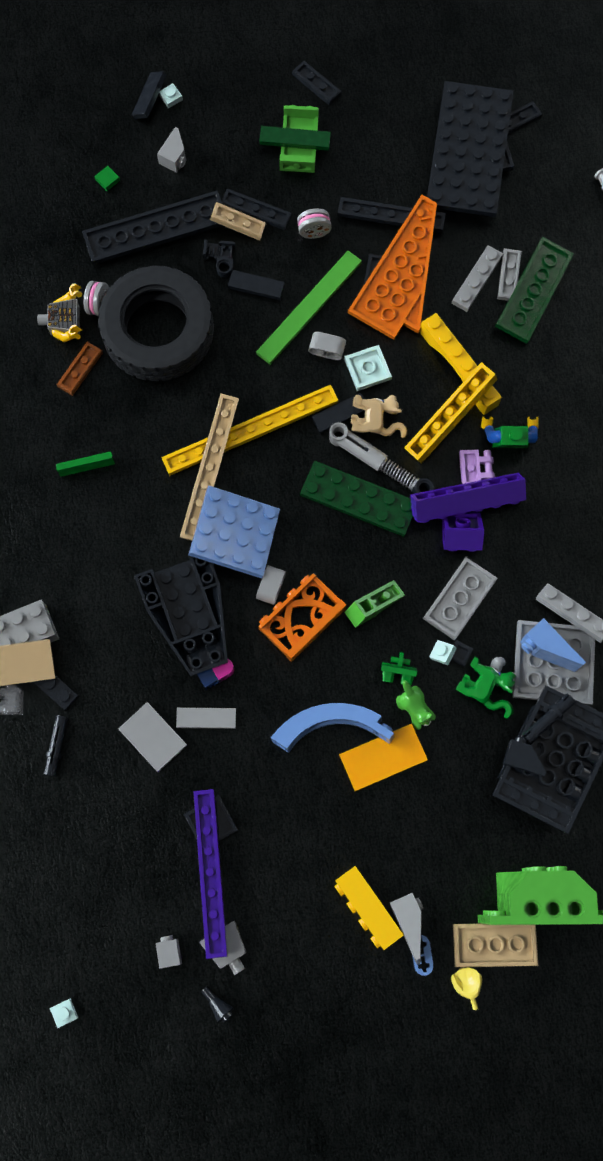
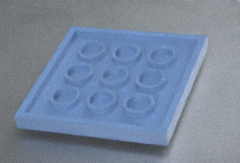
(234, 532)

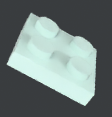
(368, 368)

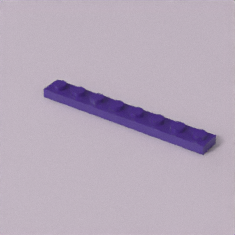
(210, 874)

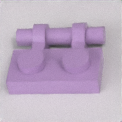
(470, 465)

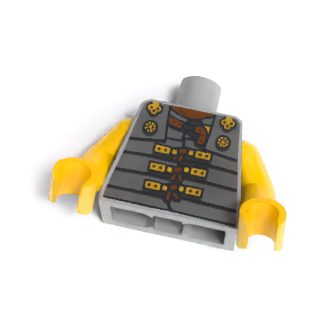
(63, 316)

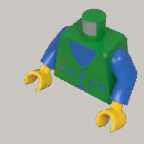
(511, 435)

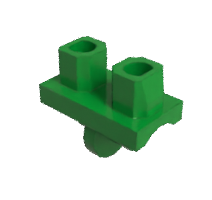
(389, 669)

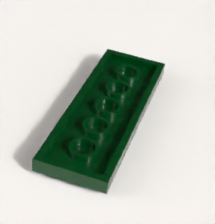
(534, 290)
(358, 498)

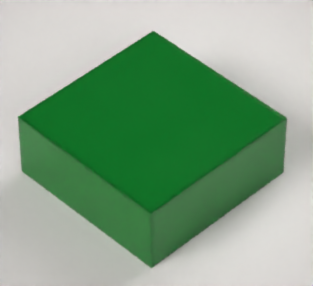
(107, 178)

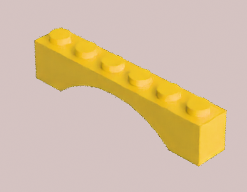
(443, 340)

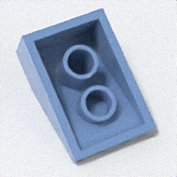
(548, 645)

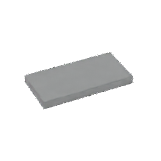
(460, 598)

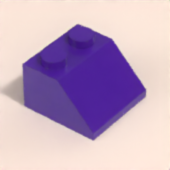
(463, 532)

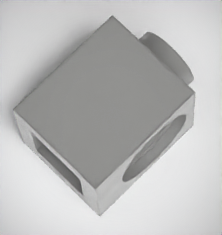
(168, 952)

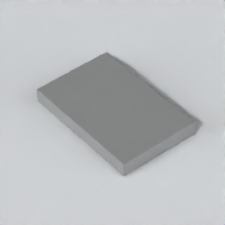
(152, 737)

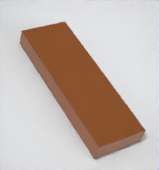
(79, 368)

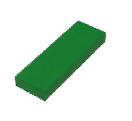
(85, 464)

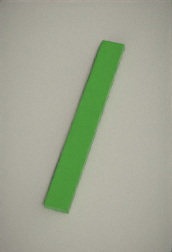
(308, 307)

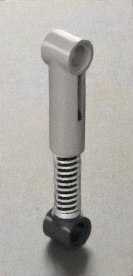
(375, 458)

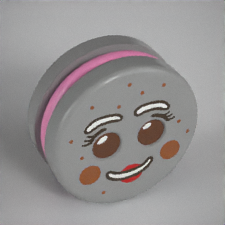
(314, 223)
(93, 296)

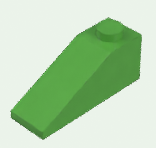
(374, 603)

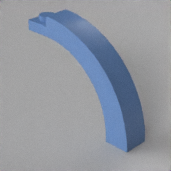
(329, 714)

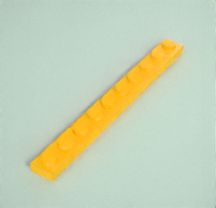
(255, 427)

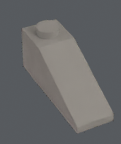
(409, 918)

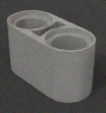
(327, 345)
(270, 585)

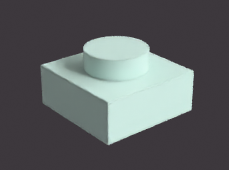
(170, 95)
(442, 652)
(64, 1013)

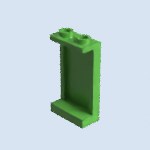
(299, 158)

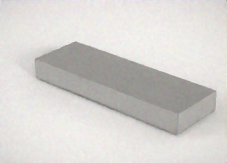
(509, 273)
(206, 718)

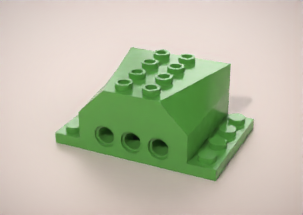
(543, 898)

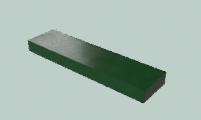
(295, 138)

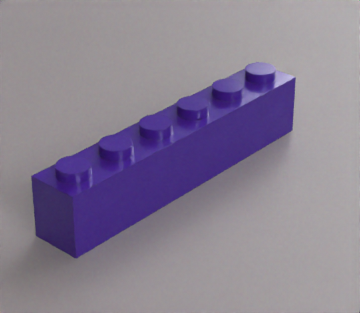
(468, 497)

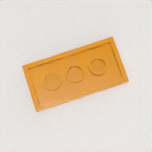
(380, 760)

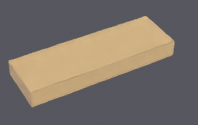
(237, 221)

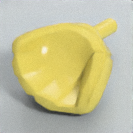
(467, 984)

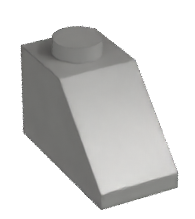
(172, 152)

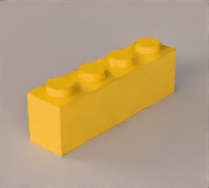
(369, 908)

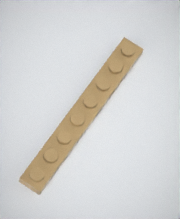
(210, 461)

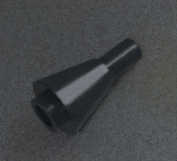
(220, 1008)

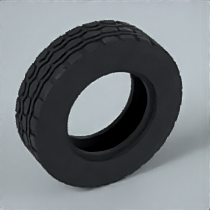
(147, 286)

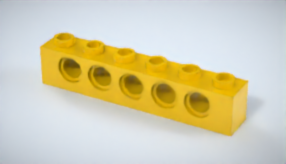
(451, 412)

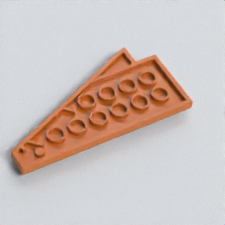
(398, 282)

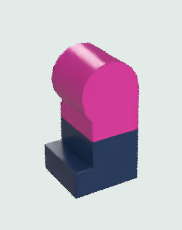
(216, 675)

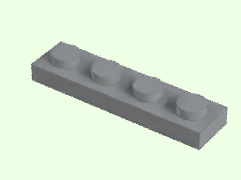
(477, 278)
(571, 611)

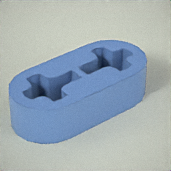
(427, 958)

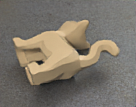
(373, 416)

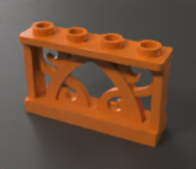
(310, 634)

